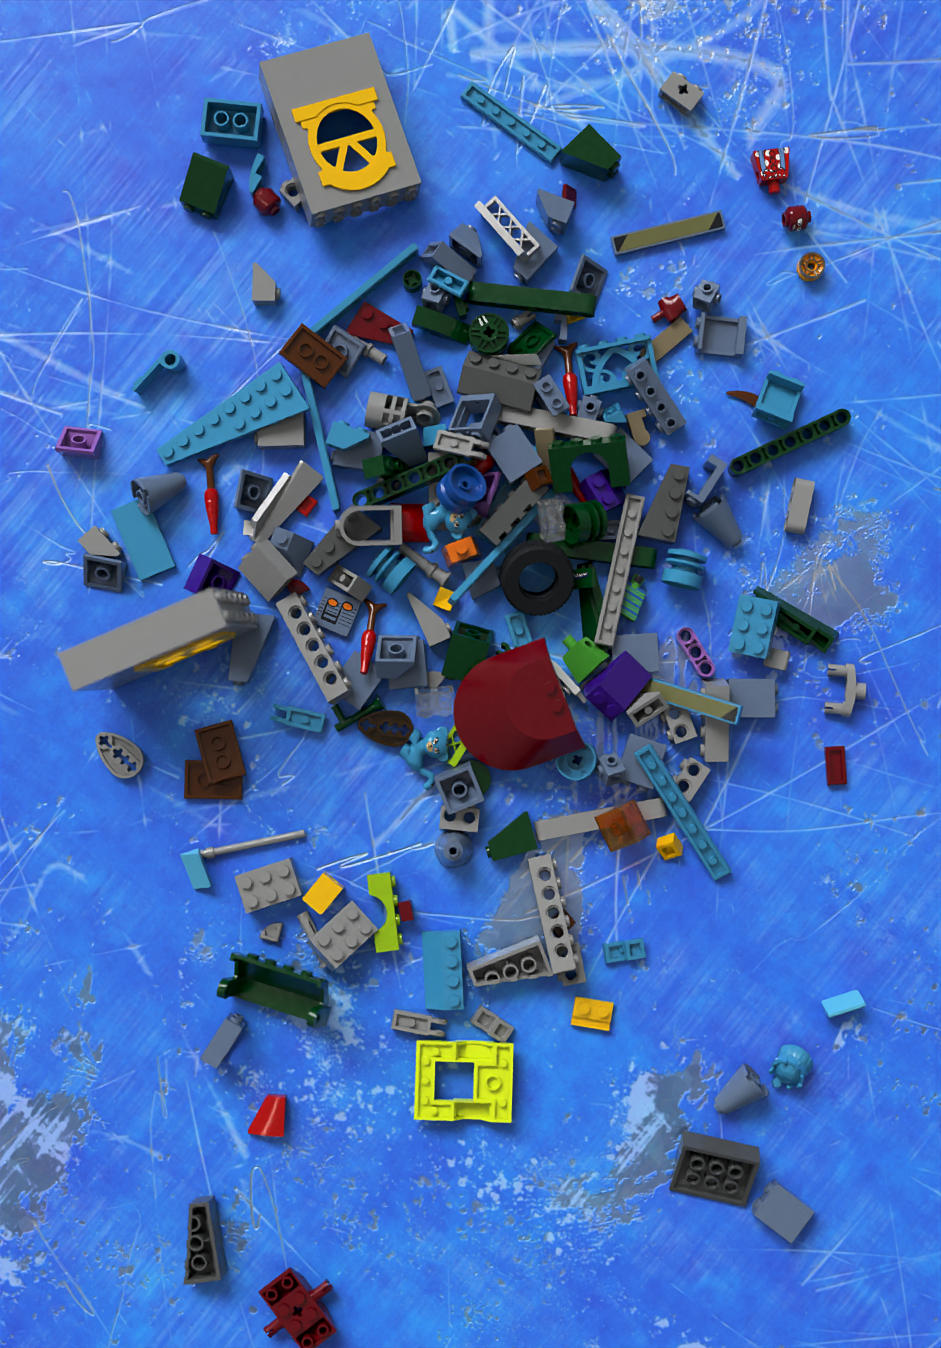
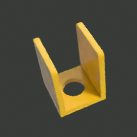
(322, 892)

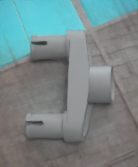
(853, 690)

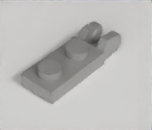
(459, 445)
(416, 1023)

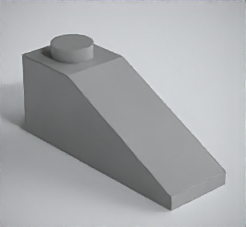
(432, 625)

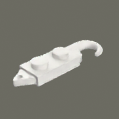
(569, 686)

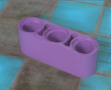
(703, 657)

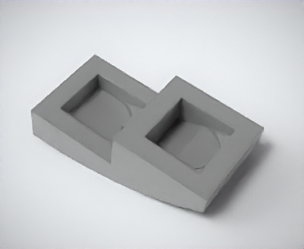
(492, 1024)

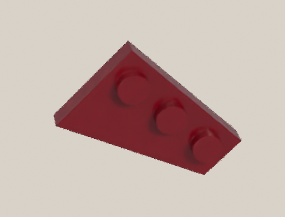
(372, 324)

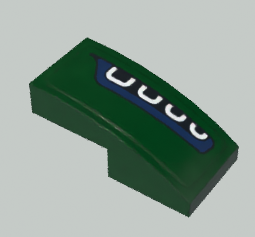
(584, 578)

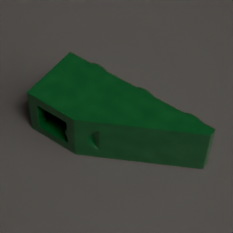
(383, 467)

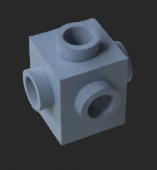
(706, 296)
(435, 298)
(589, 402)
(610, 769)

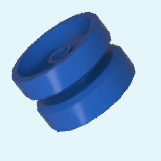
(461, 488)

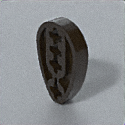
(388, 738)

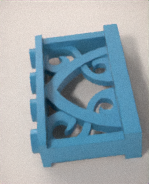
(598, 385)

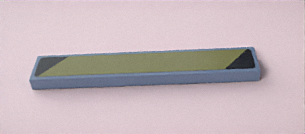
(667, 233)

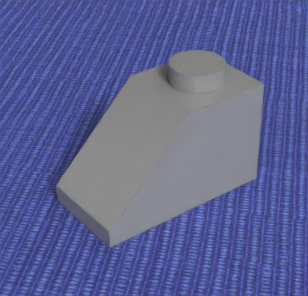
(264, 288)
(350, 583)
(645, 707)

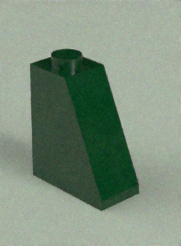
(512, 839)

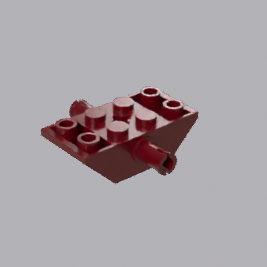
(306, 1326)

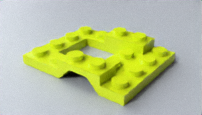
(491, 1080)

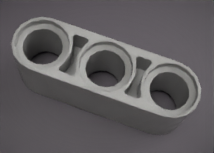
(799, 506)

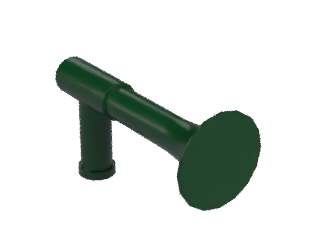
(346, 722)

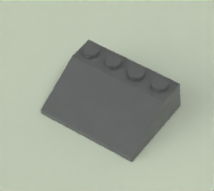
(714, 1168)

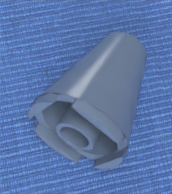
(156, 490)
(719, 520)
(454, 839)
(740, 1090)

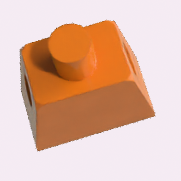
(461, 551)

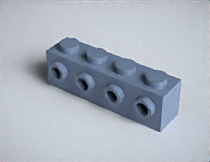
(655, 396)

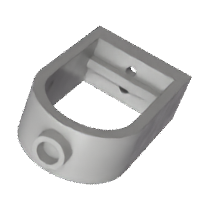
(395, 525)

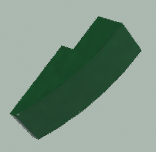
(441, 325)

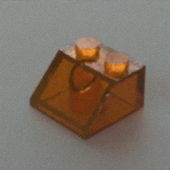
(622, 825)

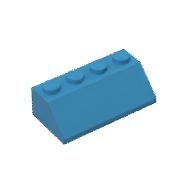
(442, 969)

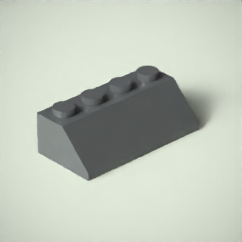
(506, 379)

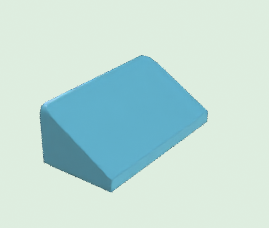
(196, 869)
(843, 1003)

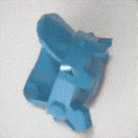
(791, 1066)

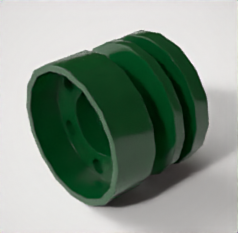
(479, 340)
(585, 521)

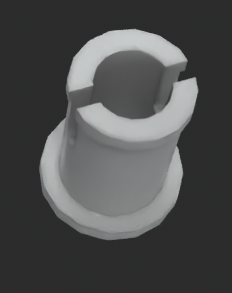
(522, 319)

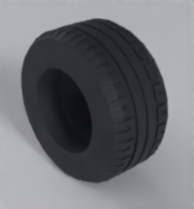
(537, 602)

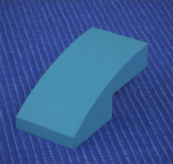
(255, 180)
(623, 950)

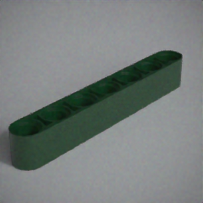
(532, 299)
(797, 439)
(405, 478)
(603, 552)

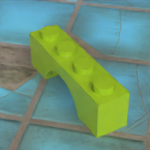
(387, 936)

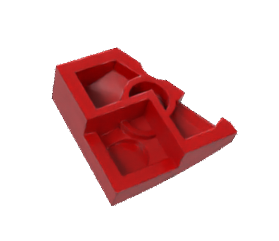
(270, 1117)

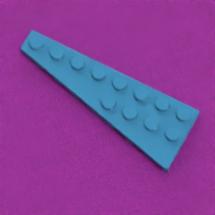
(255, 406)

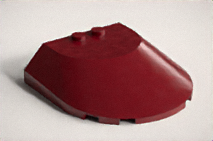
(515, 710)

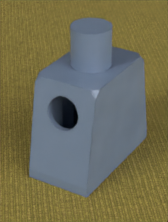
(486, 583)

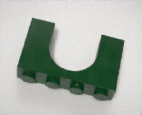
(611, 448)

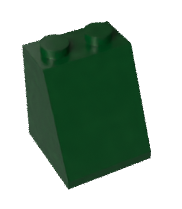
(591, 155)
(206, 186)
(466, 650)

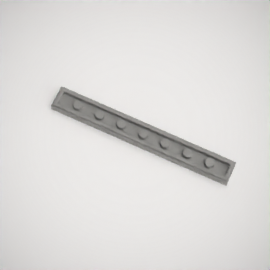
(619, 570)

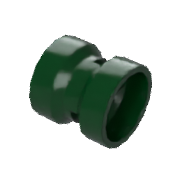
(413, 277)

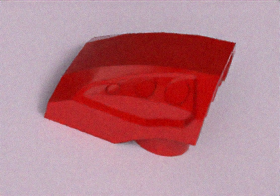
(413, 523)

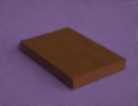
(313, 356)
(220, 752)
(197, 785)

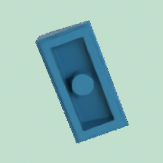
(448, 281)
(614, 414)

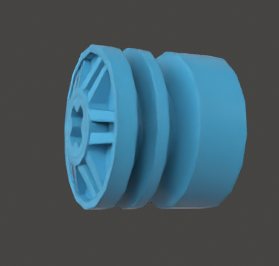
(684, 568)
(391, 569)
(575, 771)

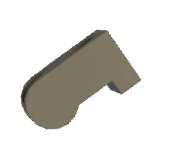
(637, 428)

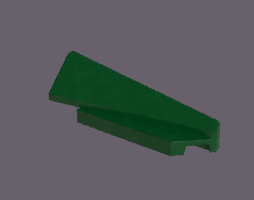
(590, 607)
(800, 624)

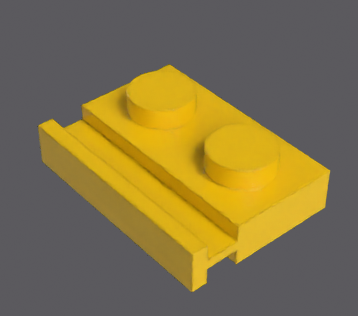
(592, 1013)

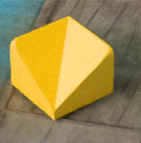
(442, 598)
(669, 846)

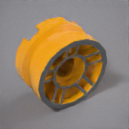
(808, 259)

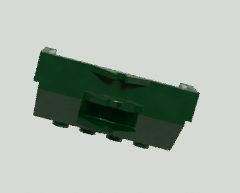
(278, 988)

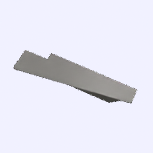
(283, 500)

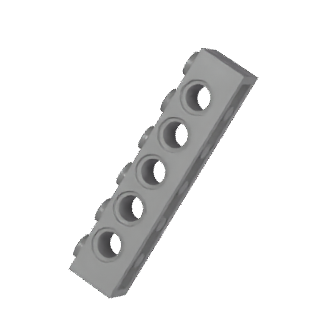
(288, 609)
(537, 866)

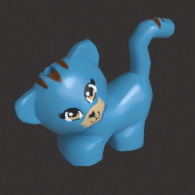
(455, 523)
(434, 744)

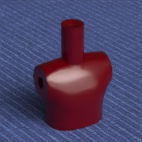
(670, 308)

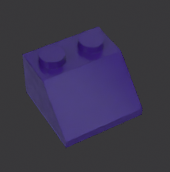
(599, 488)
(210, 574)

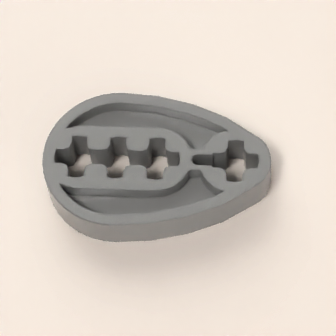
(115, 764)

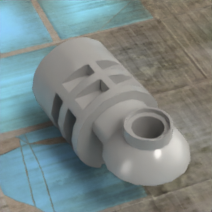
(387, 409)

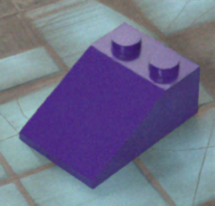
(617, 685)

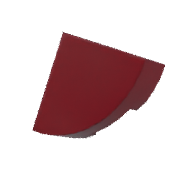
(297, 586)

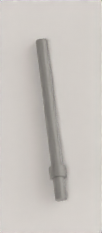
(211, 852)

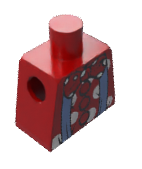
(771, 168)

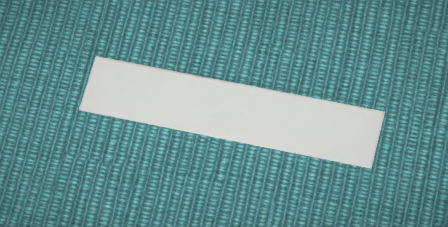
(524, 359)

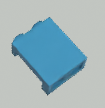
(778, 399)

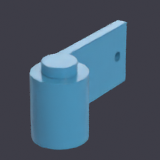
(169, 359)

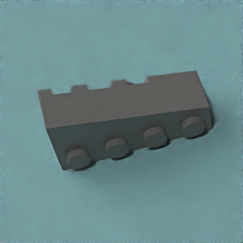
(665, 510)
(335, 548)

